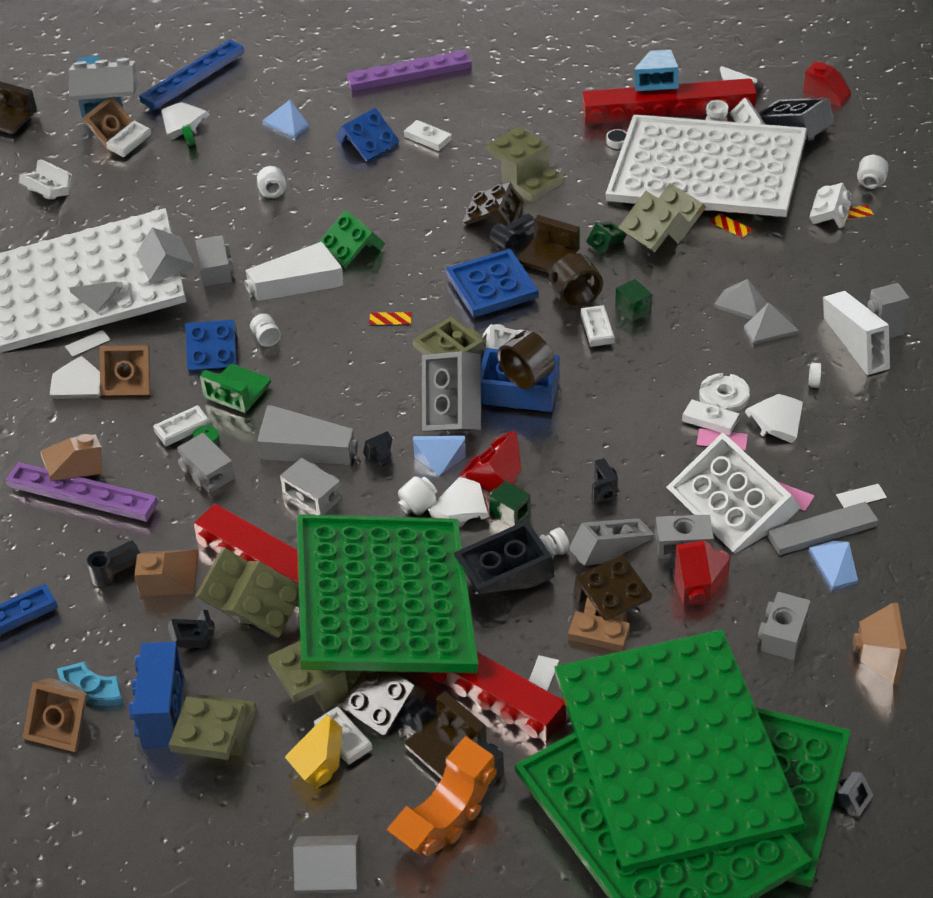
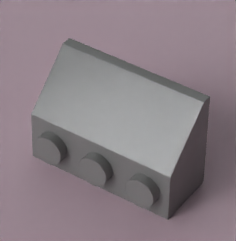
(102, 79)
(451, 391)

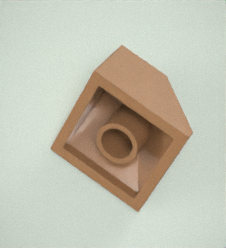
(107, 120)
(124, 370)
(73, 458)
(166, 572)
(882, 643)
(55, 714)

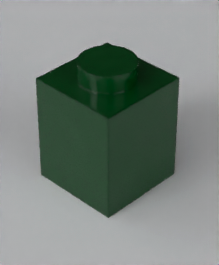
(633, 300)
(509, 504)

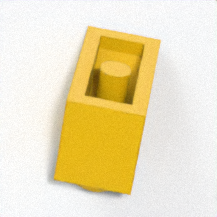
(318, 752)

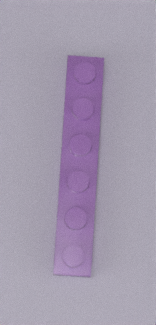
(408, 70)
(83, 492)

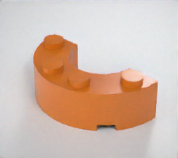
(451, 804)

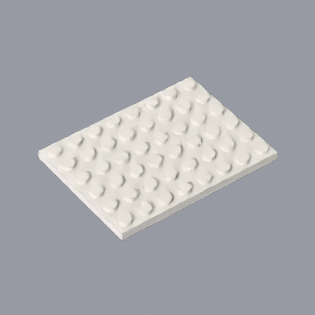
(714, 161)
(38, 277)

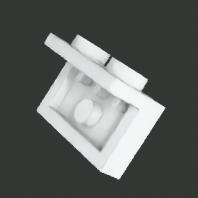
(47, 180)
(831, 203)

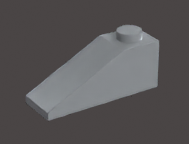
(606, 540)

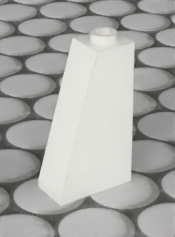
(295, 273)
(859, 330)

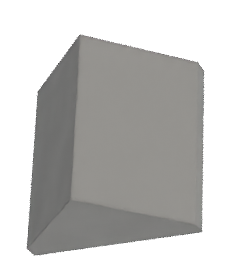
(163, 255)
(326, 864)

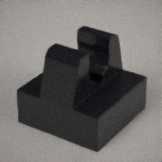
(378, 448)
(415, 716)
(854, 794)

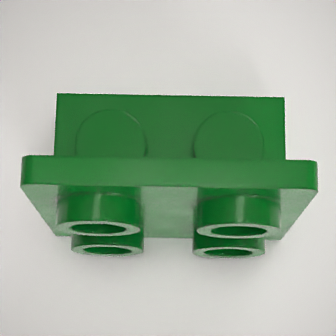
(348, 237)
(234, 387)

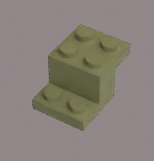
(525, 163)
(662, 217)
(450, 337)
(249, 592)
(327, 686)
(212, 726)

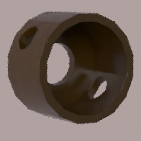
(572, 280)
(526, 359)

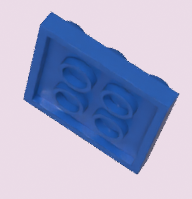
(492, 283)

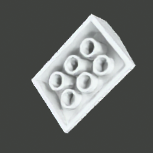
(735, 493)

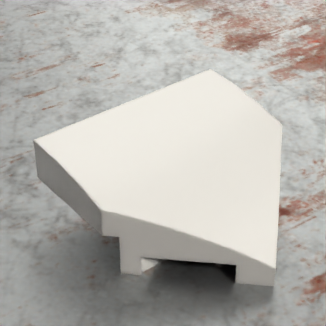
(180, 115)
(76, 381)
(777, 416)
(461, 502)

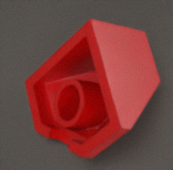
(825, 82)
(496, 463)
(699, 571)

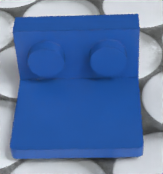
(368, 134)
(210, 344)

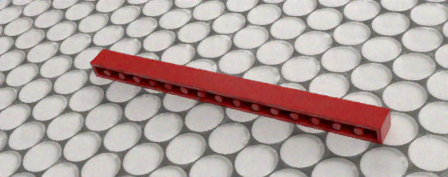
(491, 687)

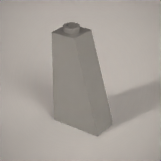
(296, 436)

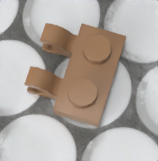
(593, 630)

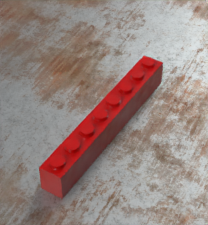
(686, 100)

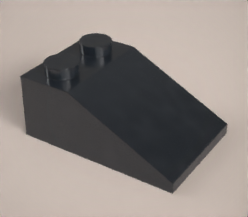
(806, 113)
(507, 560)

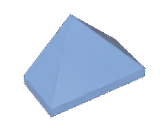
(287, 120)
(439, 452)
(835, 563)

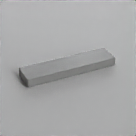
(822, 528)

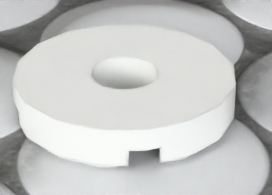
(734, 385)

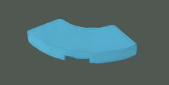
(100, 689)

